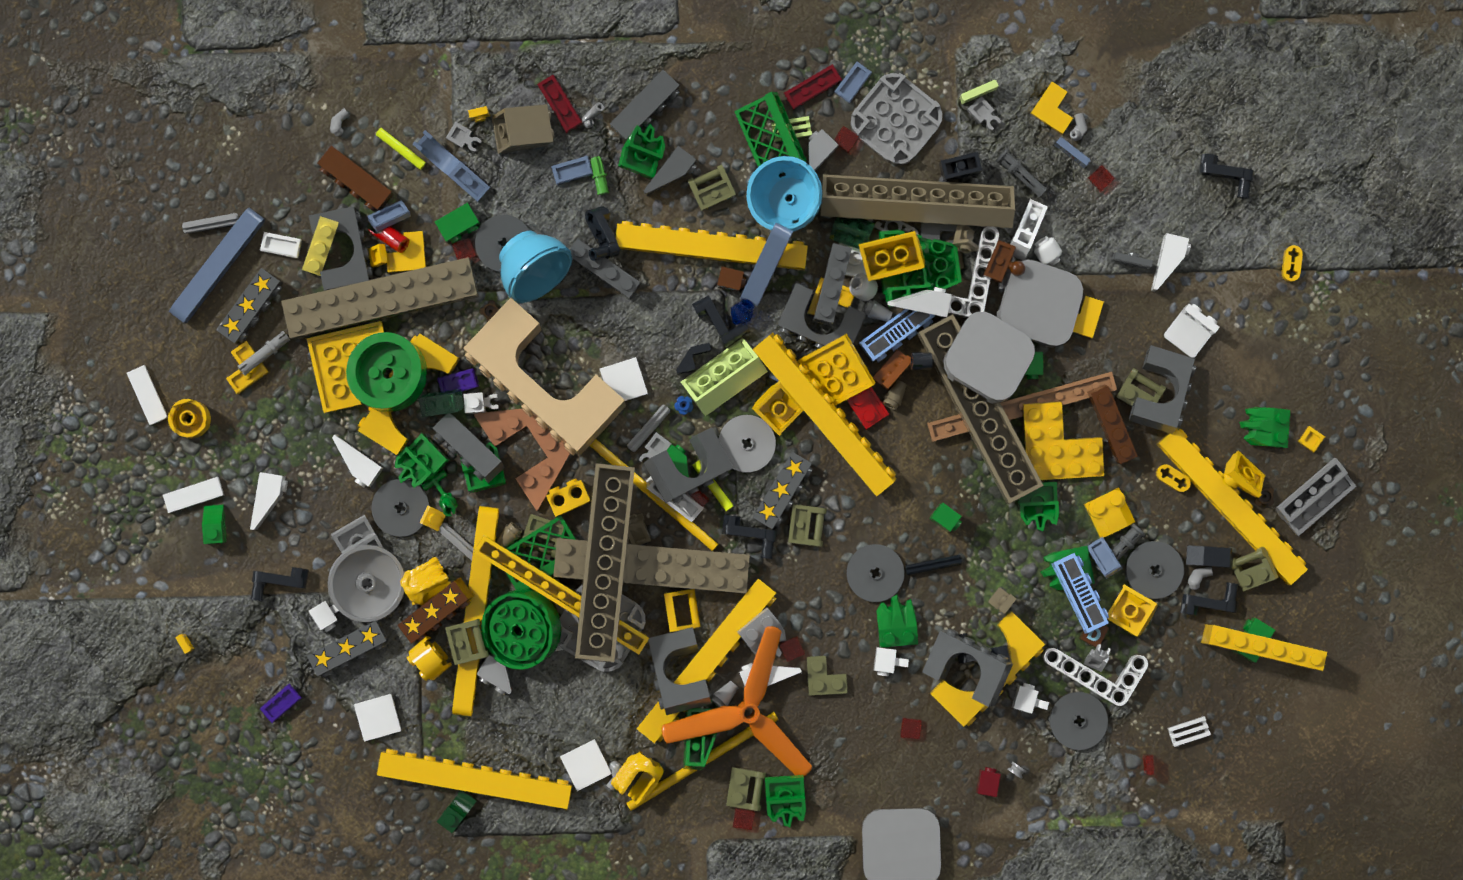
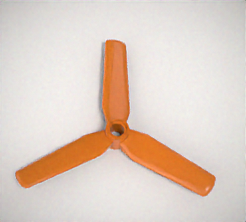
(728, 717)

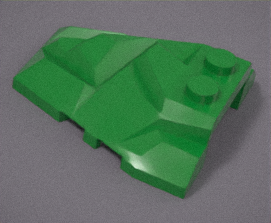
(940, 269)

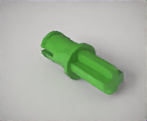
(599, 175)

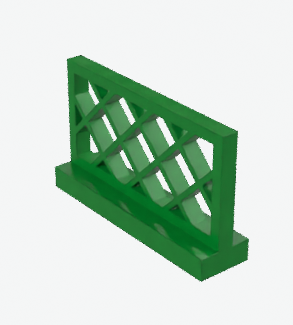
(782, 123)
(548, 568)

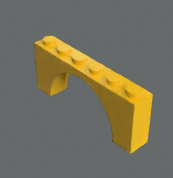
(380, 425)
(1022, 646)
(1264, 647)

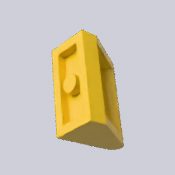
(671, 611)

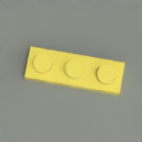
(320, 245)

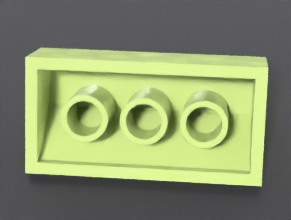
(724, 376)

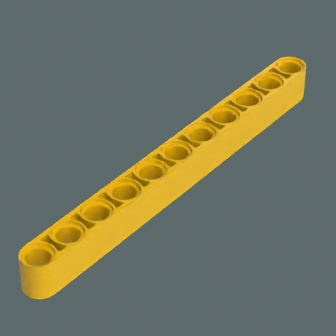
(479, 586)

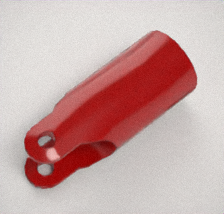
(392, 238)

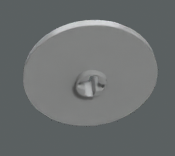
(761, 438)

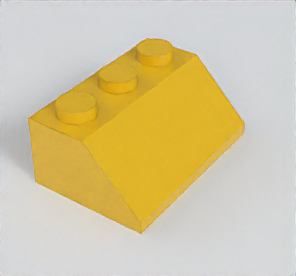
(892, 256)

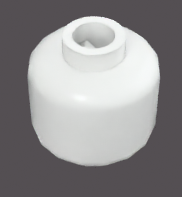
(1048, 251)
(862, 288)

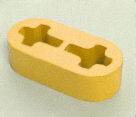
(1297, 262)
(1170, 481)

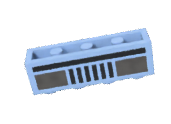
(893, 332)
(1079, 592)

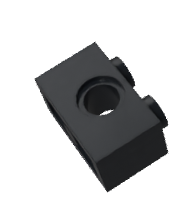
(960, 167)

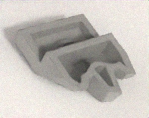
(355, 534)
(754, 630)

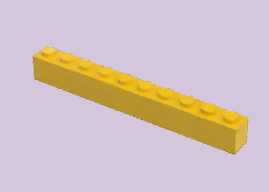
(704, 245)
(825, 414)
(1231, 505)
(550, 588)
(712, 653)
(473, 779)

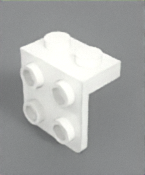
(1191, 330)

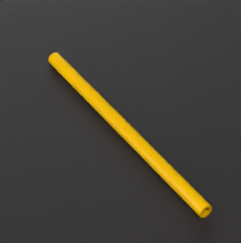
(642, 485)
(715, 753)

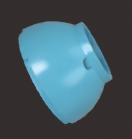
(768, 193)
(533, 265)

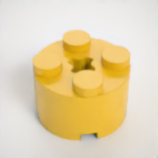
(179, 414)
(429, 659)

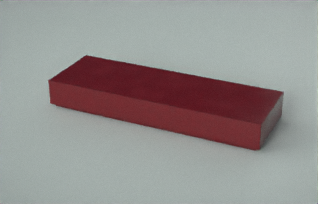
(812, 87)
(559, 103)

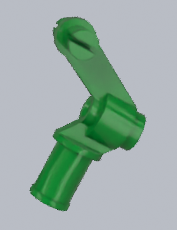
(447, 500)

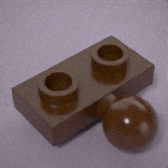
(1001, 261)

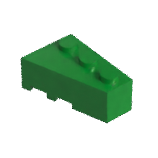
(697, 749)

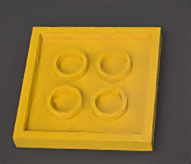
(838, 369)

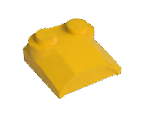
(777, 408)
(1244, 474)
(1109, 513)
(1132, 611)

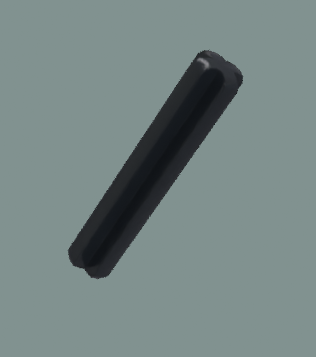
(933, 564)

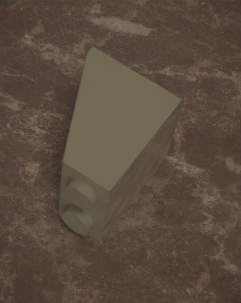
(522, 128)

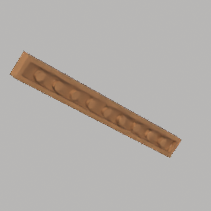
(1014, 408)

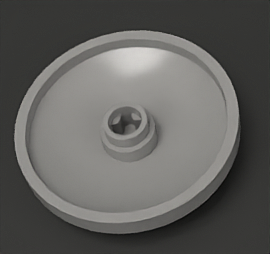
(366, 583)

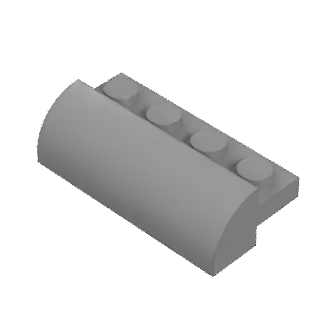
(1315, 497)

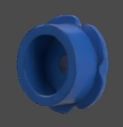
(684, 410)

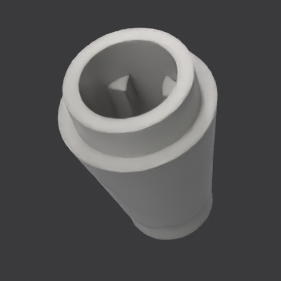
(877, 311)
(724, 695)

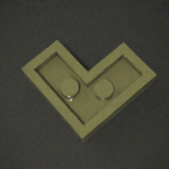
(819, 682)

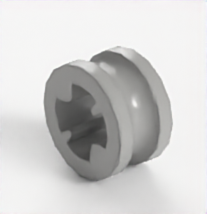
(1017, 770)

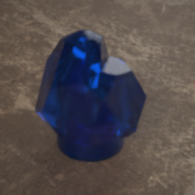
(742, 311)

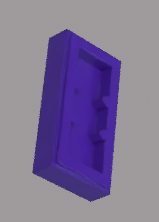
(461, 380)
(280, 703)

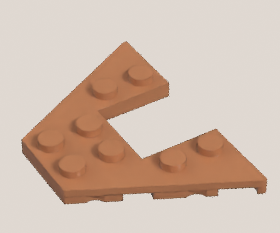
(540, 478)

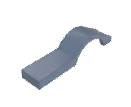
(451, 166)

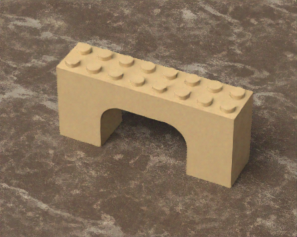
(572, 421)

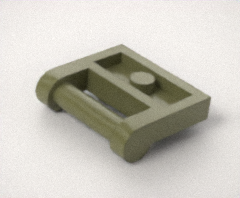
(714, 193)
(1129, 392)
(535, 523)
(800, 525)
(1257, 574)
(460, 642)
(739, 789)

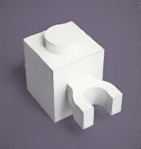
(477, 403)
(324, 616)
(886, 660)
(1026, 699)

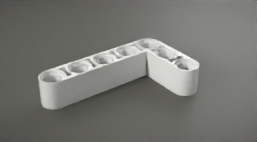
(977, 281)
(1095, 678)

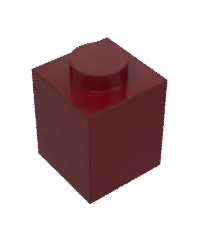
(988, 782)

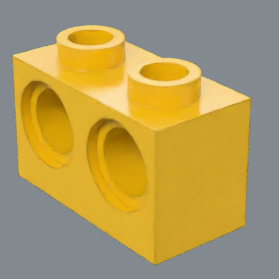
(569, 502)

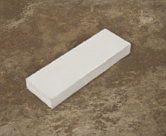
(147, 395)
(193, 495)

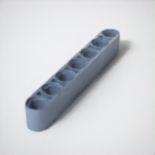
(216, 265)

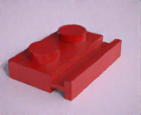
(868, 407)

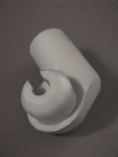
(588, 118)
(336, 122)
(1080, 128)
(1197, 575)
(614, 766)

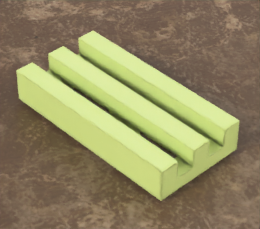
(978, 92)
(799, 127)

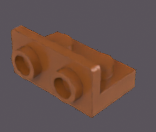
(892, 369)

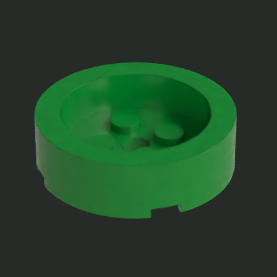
(367, 370)
(536, 619)

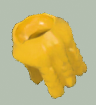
(424, 581)
(647, 781)

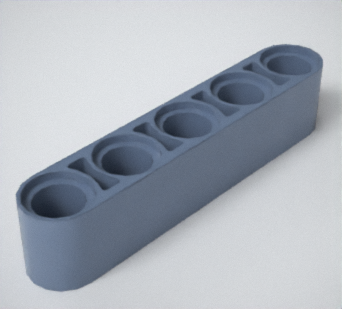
(766, 264)

